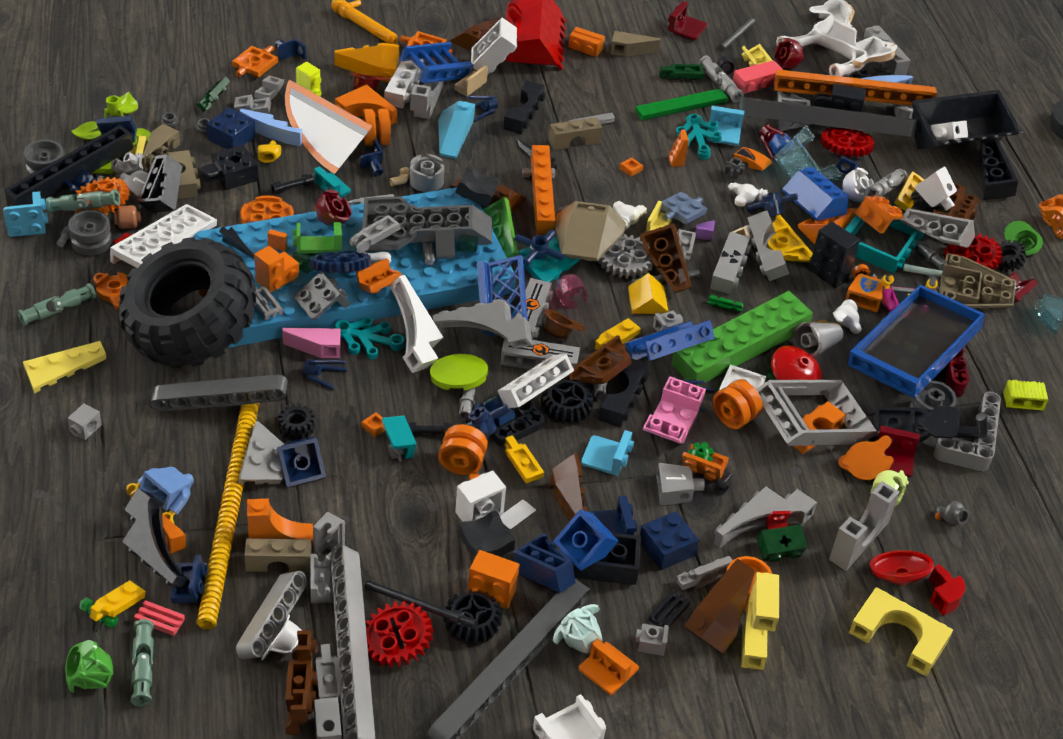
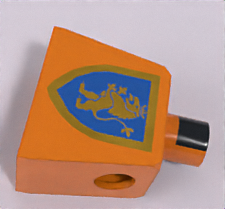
(866, 291)

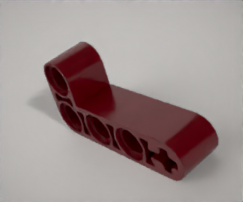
(957, 374)

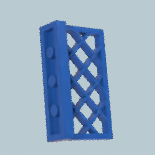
(487, 285)

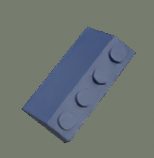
(817, 194)

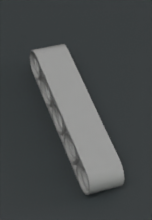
(271, 615)

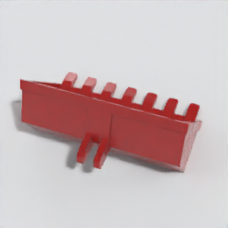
(538, 32)

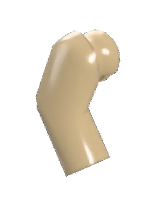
(402, 178)

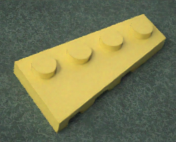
(54, 366)

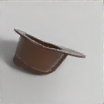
(559, 325)

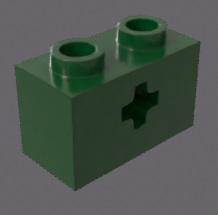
(781, 543)

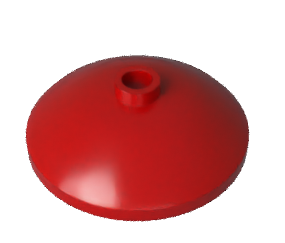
(795, 364)
(901, 566)

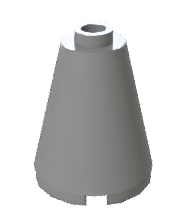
(816, 337)

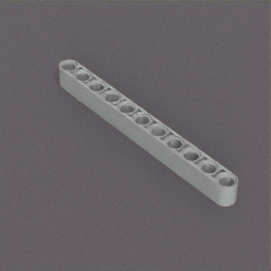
(351, 644)

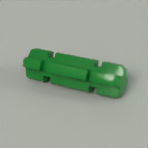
(725, 303)
(109, 621)

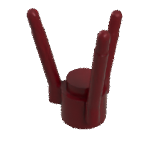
(767, 133)

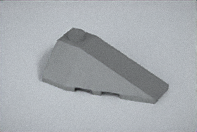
(941, 227)

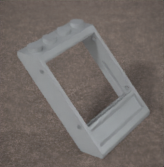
(793, 428)

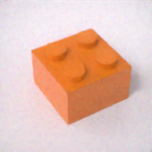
(494, 576)

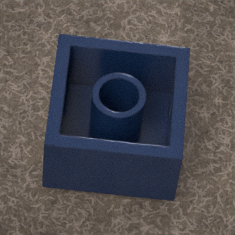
(230, 129)
(668, 540)

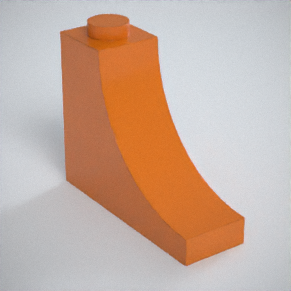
(365, 98)
(267, 524)

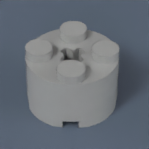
(427, 173)

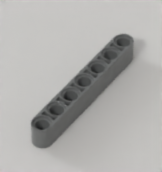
(219, 393)

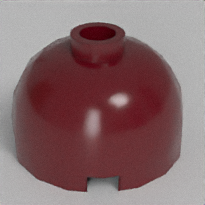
(789, 54)
(332, 208)

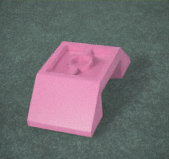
(676, 410)

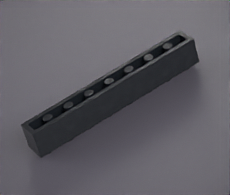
(87, 157)

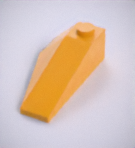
(373, 60)

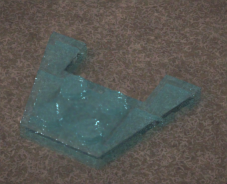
(795, 157)

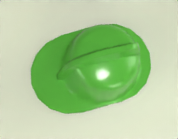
(1025, 235)

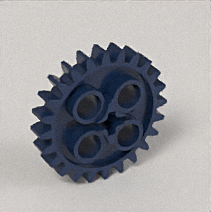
(340, 261)

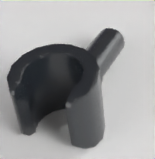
(722, 485)

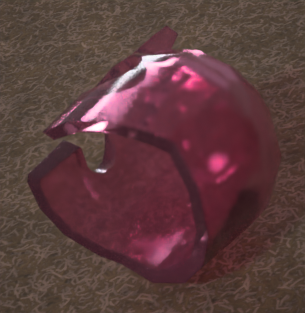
(569, 286)

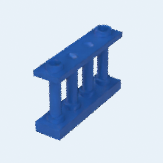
(435, 72)
(670, 340)

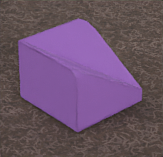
(705, 230)

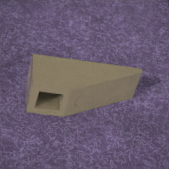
(632, 44)
(161, 141)

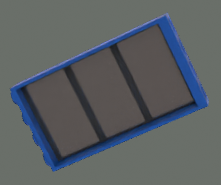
(916, 340)

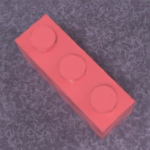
(756, 76)

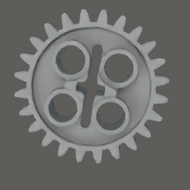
(626, 258)

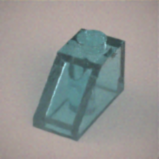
(1050, 312)

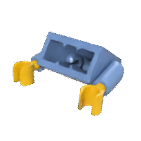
(168, 486)

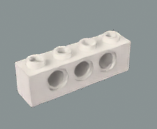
(402, 84)
(535, 380)

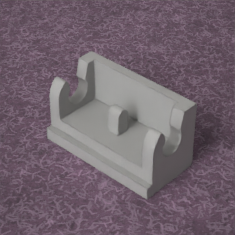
(328, 533)
(321, 580)

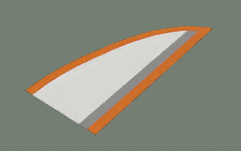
(326, 129)

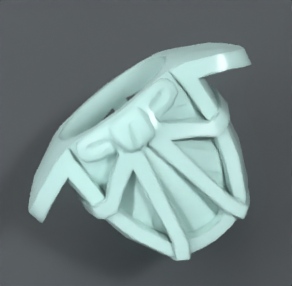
(579, 628)

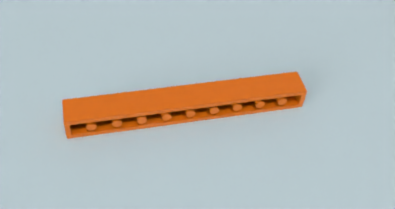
(875, 90)

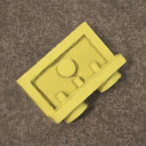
(755, 55)

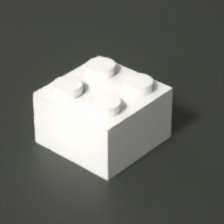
(480, 497)

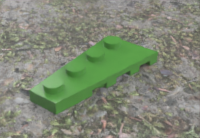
(503, 226)

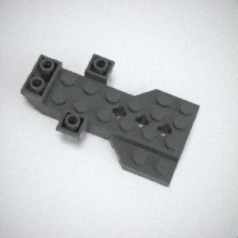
(427, 224)

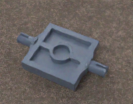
(683, 208)

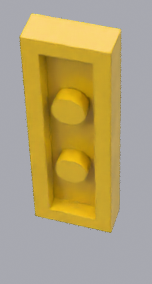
(904, 198)

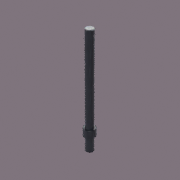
(455, 617)

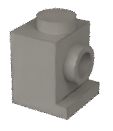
(666, 320)
(652, 639)

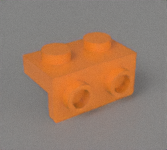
(376, 276)

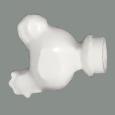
(746, 194)
(629, 213)
(848, 316)

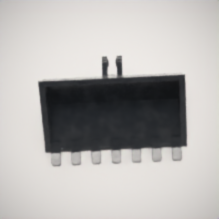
(984, 111)

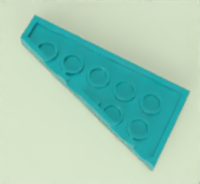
(549, 267)

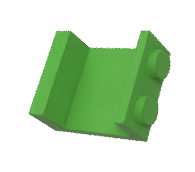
(318, 244)

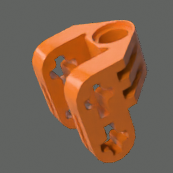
(1051, 212)

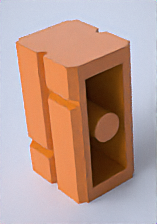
(586, 41)

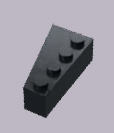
(995, 171)

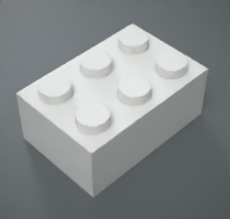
(494, 46)

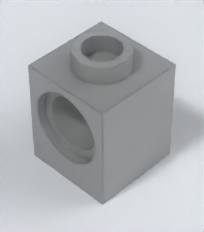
(84, 421)

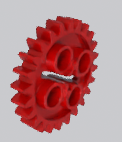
(847, 141)
(981, 250)
(417, 626)

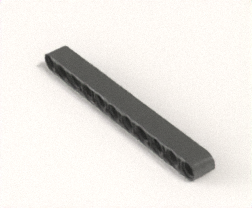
(828, 117)
(508, 664)

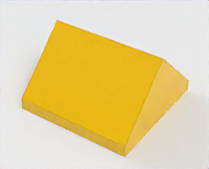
(647, 296)

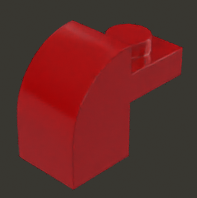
(947, 591)

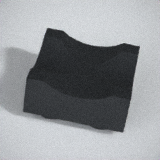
(477, 186)
(486, 535)

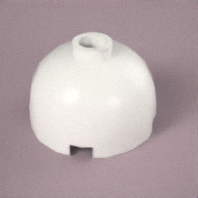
(855, 184)

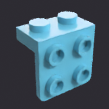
(728, 124)
(26, 218)
(608, 454)

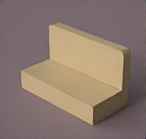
(472, 81)

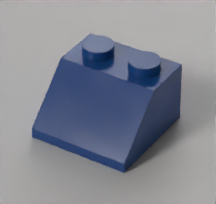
(585, 540)

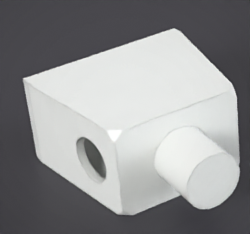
(947, 130)
(937, 189)

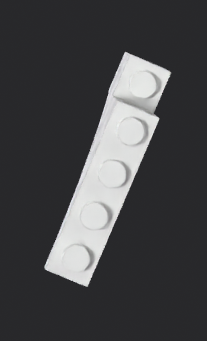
(420, 329)

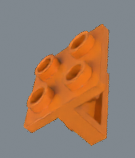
(607, 667)

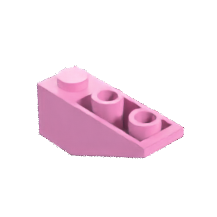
(314, 341)

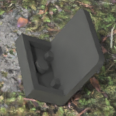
(320, 295)

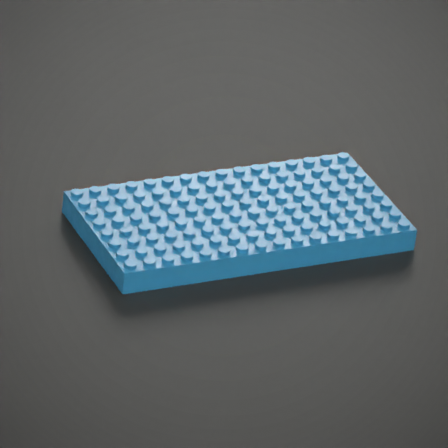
(437, 285)

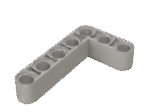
(975, 454)

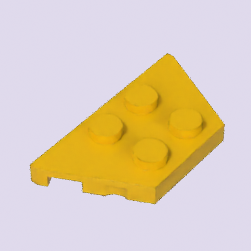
(788, 242)

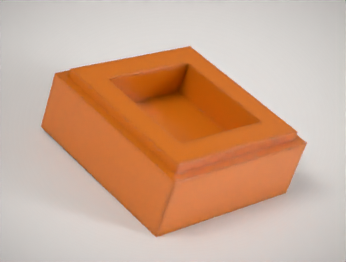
(631, 167)
(277, 240)
(373, 424)

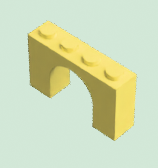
(884, 609)
(760, 617)

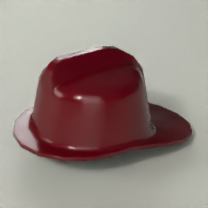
(370, 80)

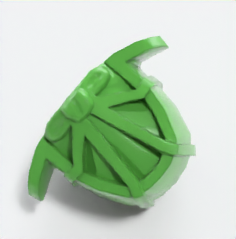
(91, 666)

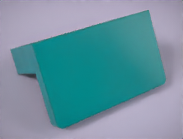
(329, 181)
(400, 434)

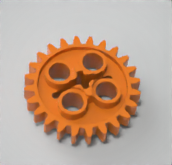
(106, 186)

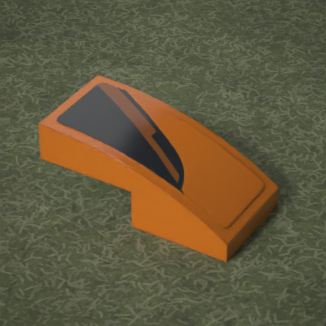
(754, 158)

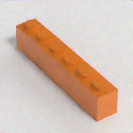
(542, 189)

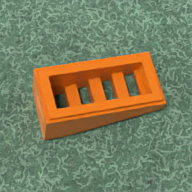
(679, 150)
(174, 536)

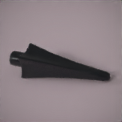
(231, 238)

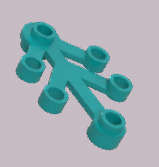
(695, 121)
(348, 330)

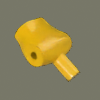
(269, 152)

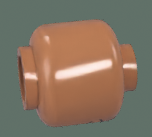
(127, 217)

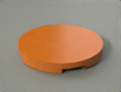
(265, 208)

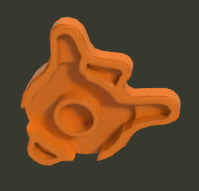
(109, 287)
(867, 459)

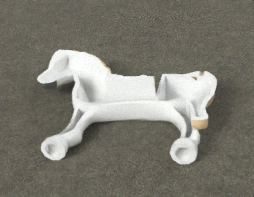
(840, 36)

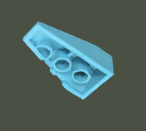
(453, 128)

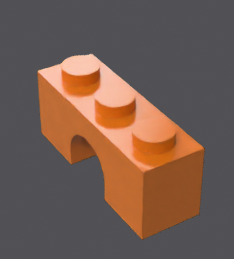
(822, 418)

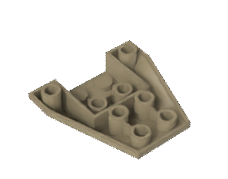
(588, 230)
(975, 284)

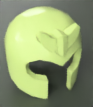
(894, 479)

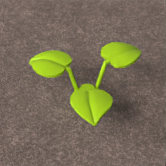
(115, 106)

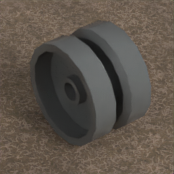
(40, 154)
(90, 232)
(934, 395)

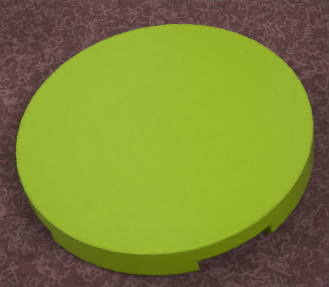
(459, 372)

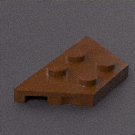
(602, 364)

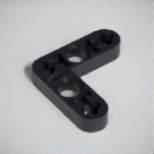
(524, 420)

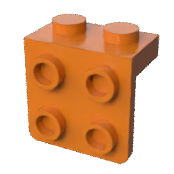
(878, 212)
(710, 470)

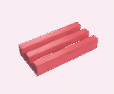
(161, 615)

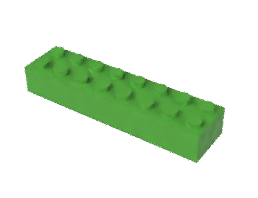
(742, 338)

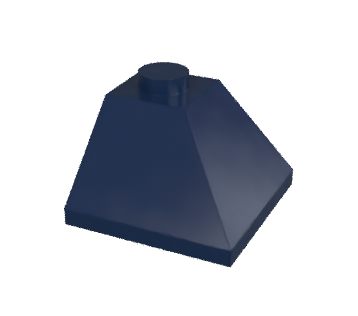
(301, 461)

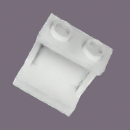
(571, 723)

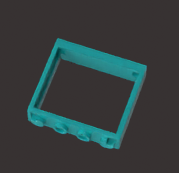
(881, 258)

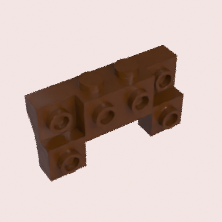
(964, 206)
(300, 683)

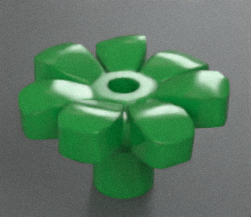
(702, 451)

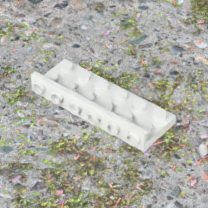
(171, 228)

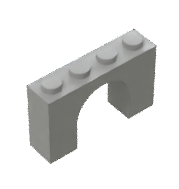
(856, 536)

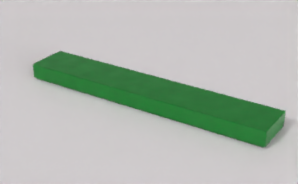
(681, 104)

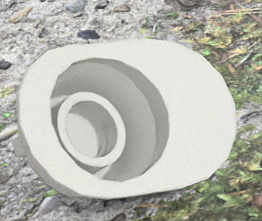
(285, 640)

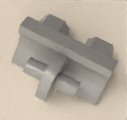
(129, 165)

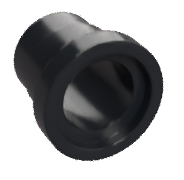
(728, 68)

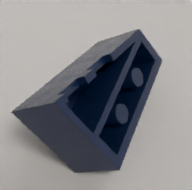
(545, 564)

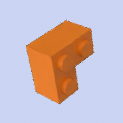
(274, 269)

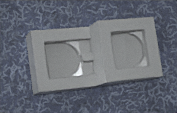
(270, 87)
(258, 105)

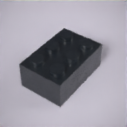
(834, 254)
(619, 565)

